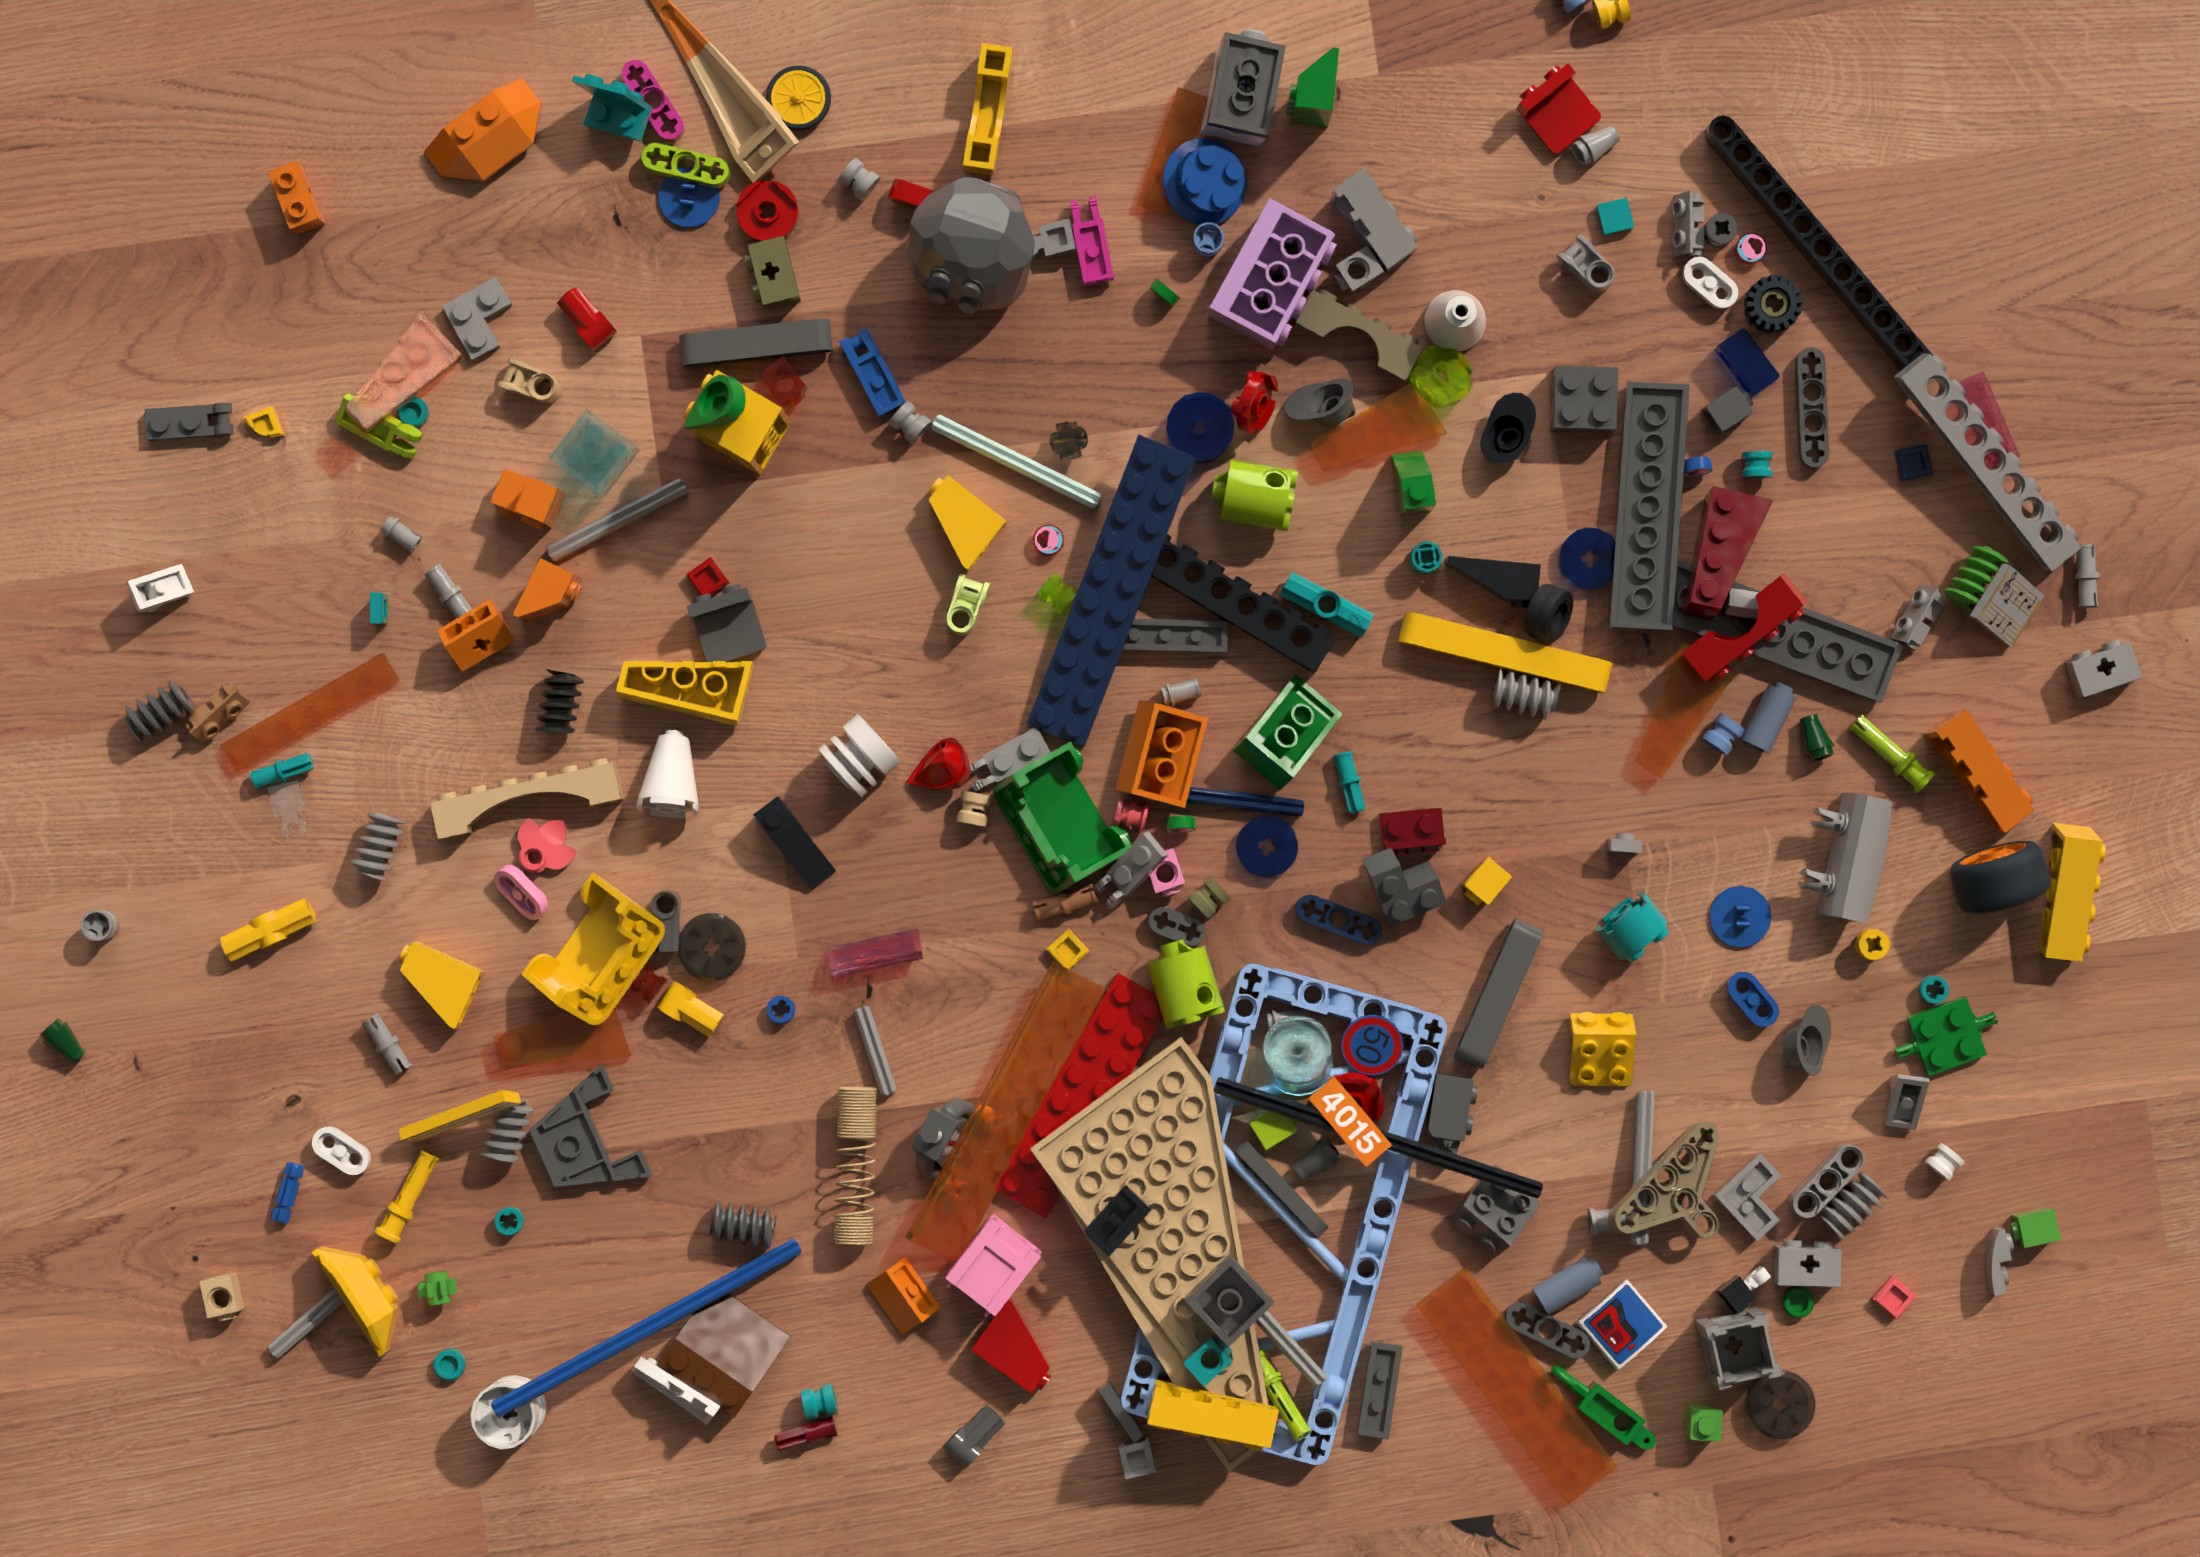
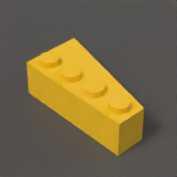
(694, 688)
(2071, 892)
(1212, 1415)

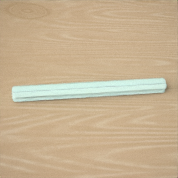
(1016, 461)

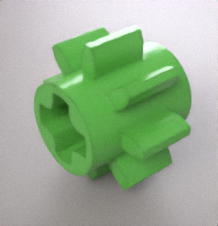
(437, 1288)

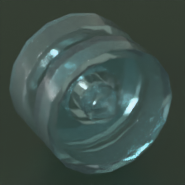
(1298, 1055)

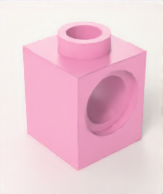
(1172, 886)

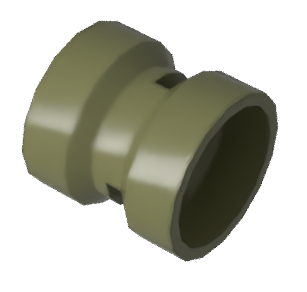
(1204, 902)

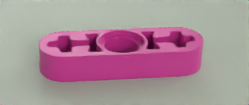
(655, 88)

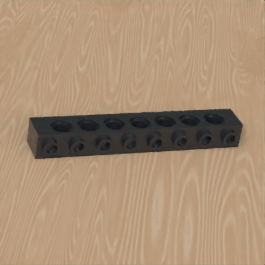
(1319, 638)

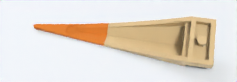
(744, 116)

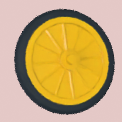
(799, 96)

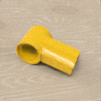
(685, 1006)

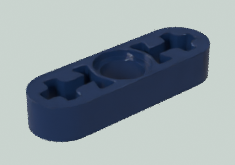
(1357, 935)

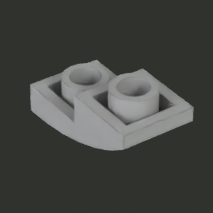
(1997, 1251)

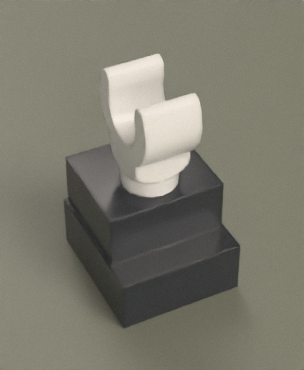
(1738, 1293)

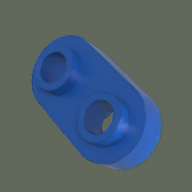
(1752, 998)

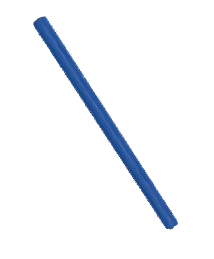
(645, 1328)

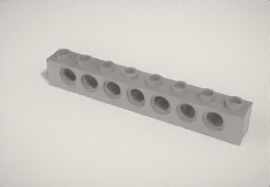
(1914, 382)

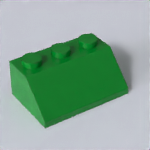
(1313, 95)

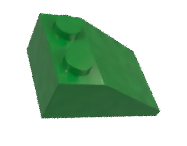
(1287, 732)

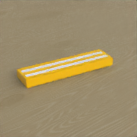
(459, 1116)

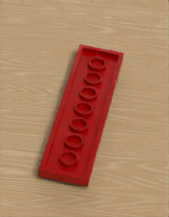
(1096, 1064)

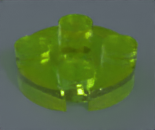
(1431, 387)

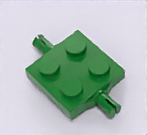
(1946, 1035)

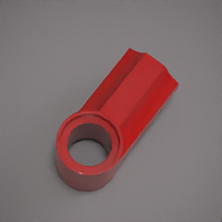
(591, 323)

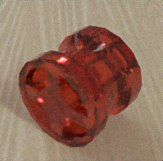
(648, 984)

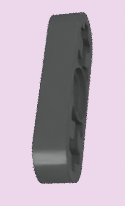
(1564, 1347)

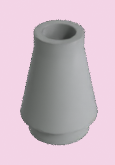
(1592, 146)

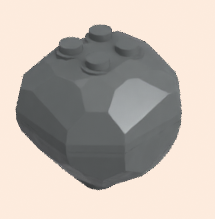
(971, 245)

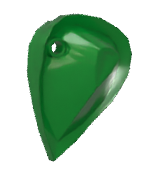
(717, 404)

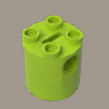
(1255, 494)
(1184, 984)

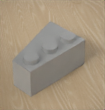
(1374, 220)

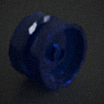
(1214, 417)

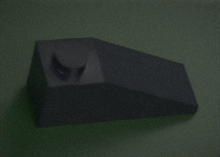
(1503, 579)
(794, 842)

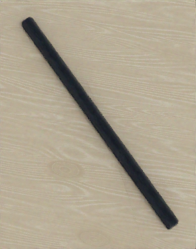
(1399, 1144)

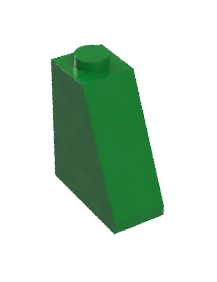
(1413, 483)

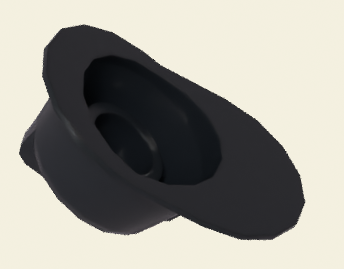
(1508, 429)

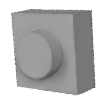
(1624, 843)

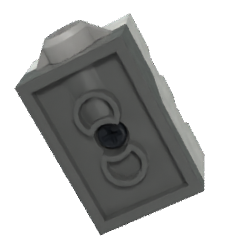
(1243, 87)

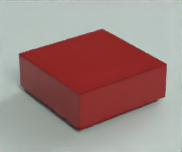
(707, 577)

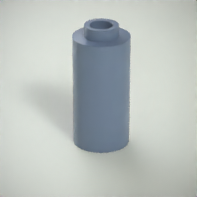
(1769, 717)
(1568, 1284)

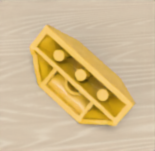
(363, 1293)

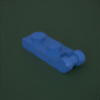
(873, 373)

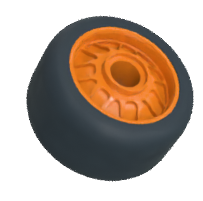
(2000, 877)

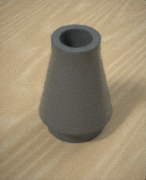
(1318, 1159)

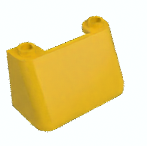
(600, 954)

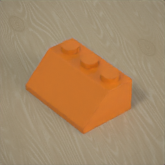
(1161, 753)

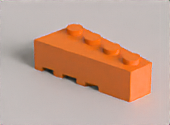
(1980, 770)

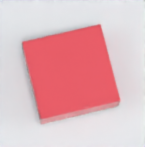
(1893, 1297)

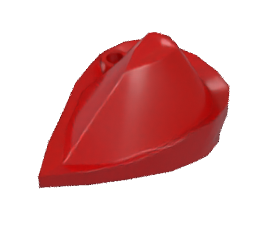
(943, 767)

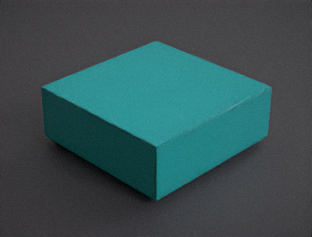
(1615, 216)
(378, 608)

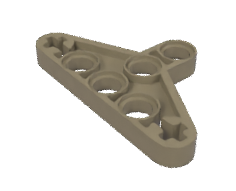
(1683, 1179)

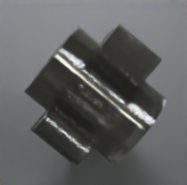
(1068, 440)

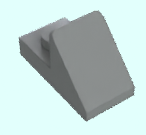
(1905, 1101)

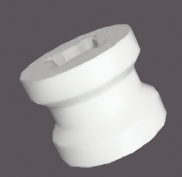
(1944, 1162)

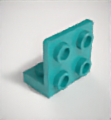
(614, 108)

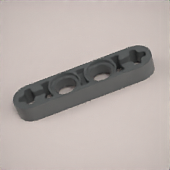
(1816, 408)
(1281, 1188)

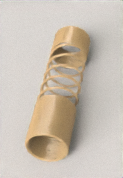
(855, 1122)

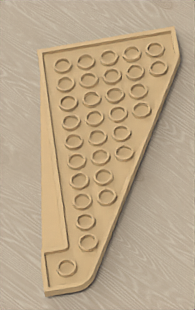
(1165, 1144)

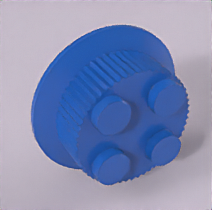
(1204, 181)

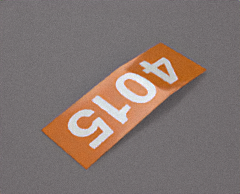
(1350, 1121)

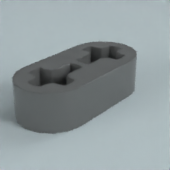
(1174, 933)

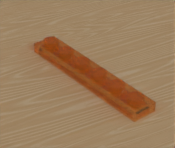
(310, 712)

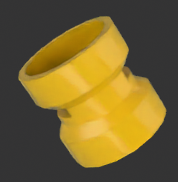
(1608, 10)

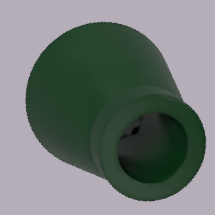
(1815, 739)
(62, 1040)

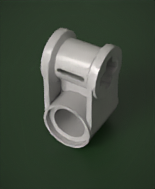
(1585, 263)

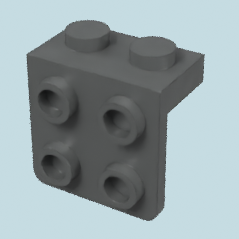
(727, 624)
(1493, 1216)

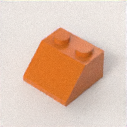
(547, 591)

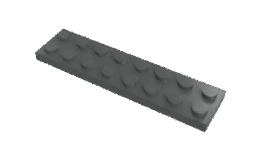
(1649, 506)
(1809, 645)

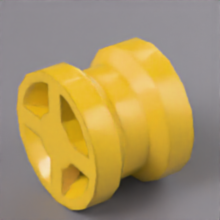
(1867, 941)

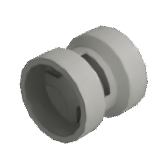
(858, 179)
(912, 424)
(93, 925)

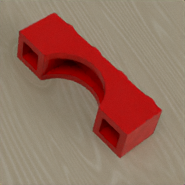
(1775, 604)

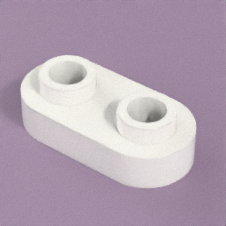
(1712, 280)
(342, 1150)

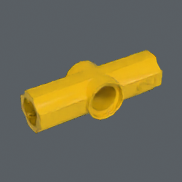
(268, 929)

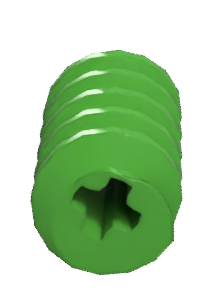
(1974, 577)

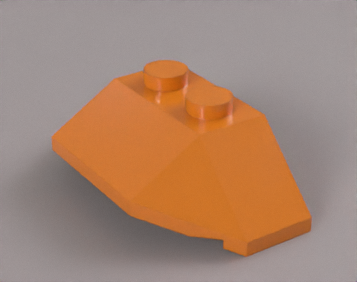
(487, 134)

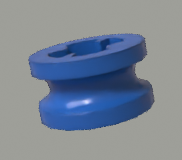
(775, 1002)

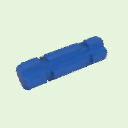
(287, 1192)

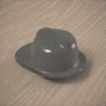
(1324, 402)
(1807, 1043)

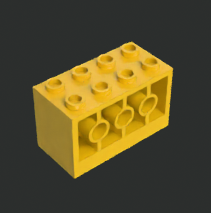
(752, 435)

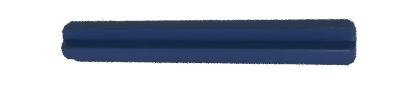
(1246, 801)

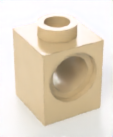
(227, 1283)

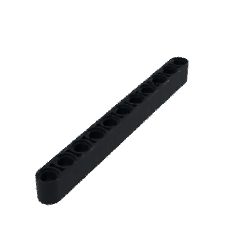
(1816, 233)

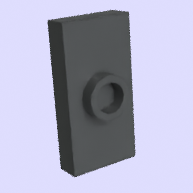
(1119, 1414)

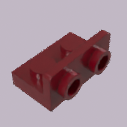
(1412, 829)

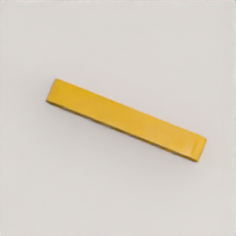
(1505, 652)

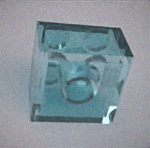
(594, 453)

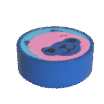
(1697, 466)

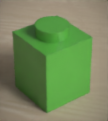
(2034, 1227)
(1703, 1422)

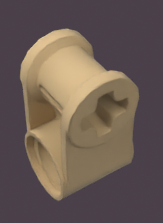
(525, 379)

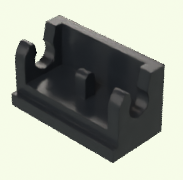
(1117, 1220)

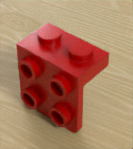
(1558, 109)

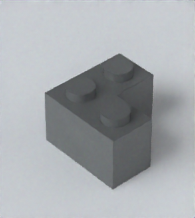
(1402, 892)

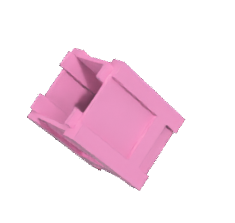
(993, 1265)

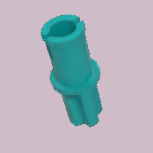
(282, 770)
(1349, 782)

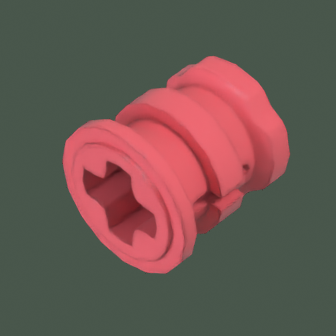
(1131, 815)

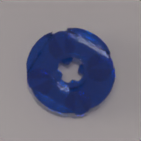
(1578, 572)
(1251, 855)

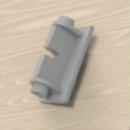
(1687, 239)
(1924, 603)

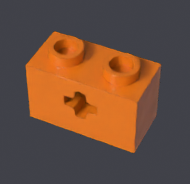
(296, 197)
(476, 635)

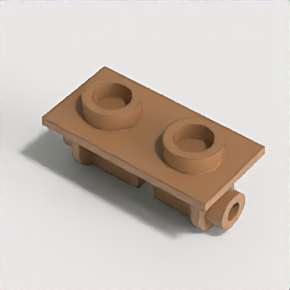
(228, 704)

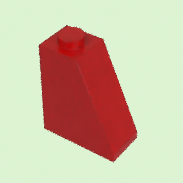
(1013, 1349)

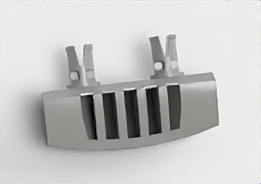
(1854, 858)

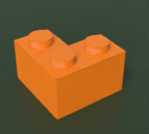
(527, 497)

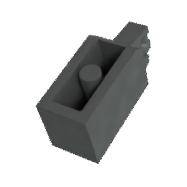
(1449, 1111)

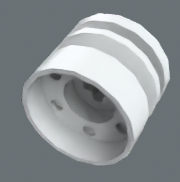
(859, 755)
(506, 1430)

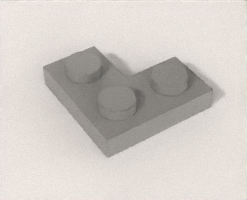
(469, 316)
(1742, 1194)

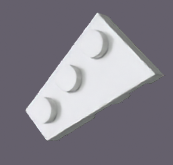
(676, 1390)

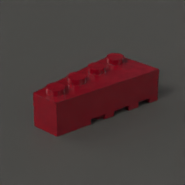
(1722, 543)

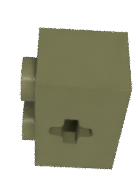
(784, 287)

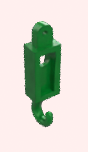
(1603, 1409)

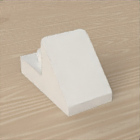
(159, 588)

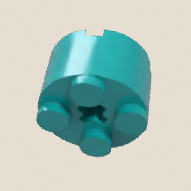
(1632, 927)

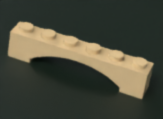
(457, 815)

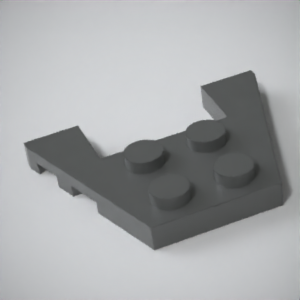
(573, 1144)

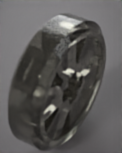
(726, 959)
(1792, 1419)

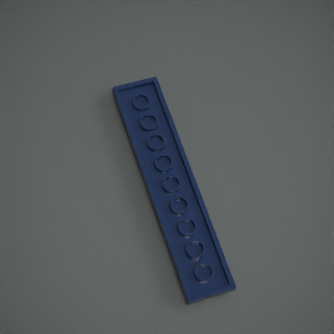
(1111, 590)

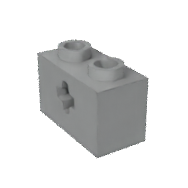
(2121, 668)
(1824, 1272)

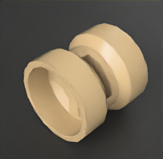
(974, 801)

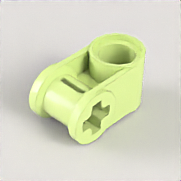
(967, 602)

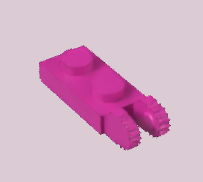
(1091, 245)

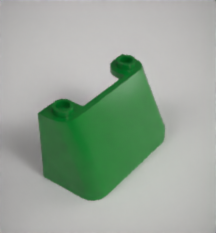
(1058, 819)

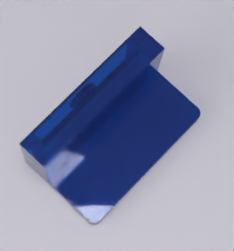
(1747, 362)

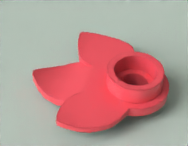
(547, 842)

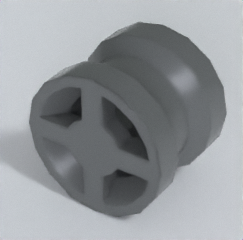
(1715, 234)

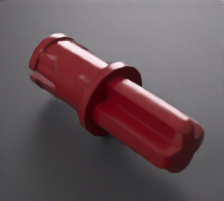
(806, 1434)

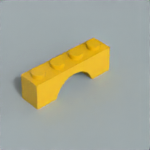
(988, 109)

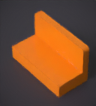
(903, 1296)

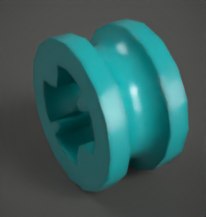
(1938, 998)
(507, 1211)

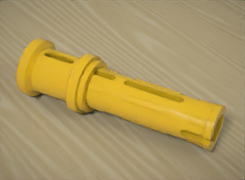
(401, 1210)

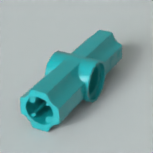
(1345, 615)

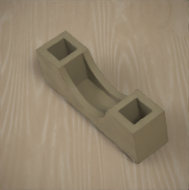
(1393, 352)

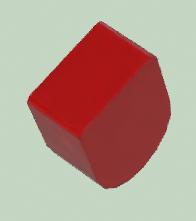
(908, 193)

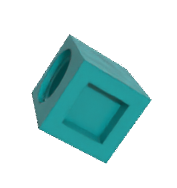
(1201, 1372)

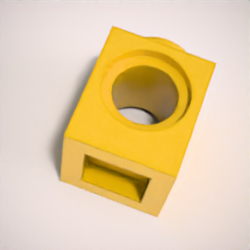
(1485, 882)

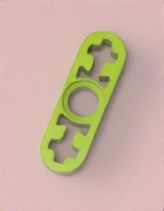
(661, 167)

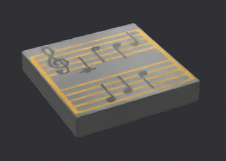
(2007, 605)

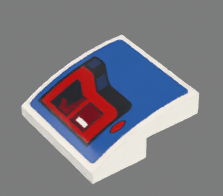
(1621, 1324)

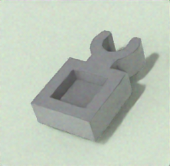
(1055, 239)

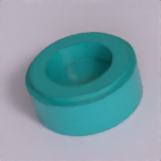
(414, 412)
(449, 1364)

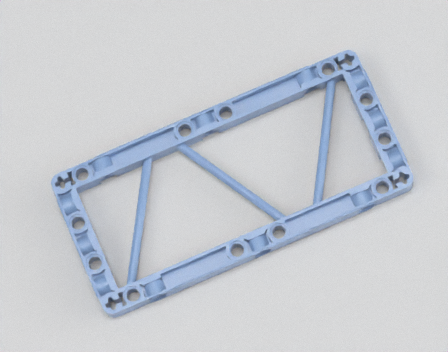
(1374, 1232)

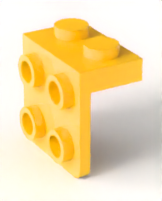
(1602, 1049)

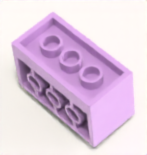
(1265, 255)

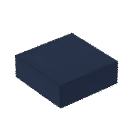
(1913, 462)

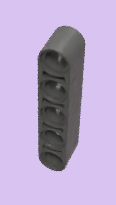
(755, 343)
(1498, 993)

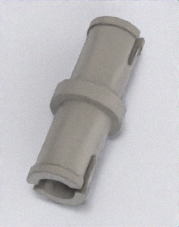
(2087, 576)
(448, 591)
(386, 1043)

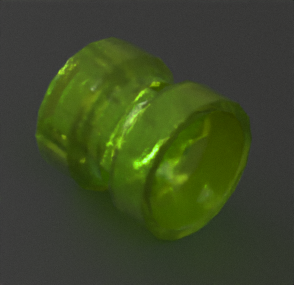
(1056, 593)

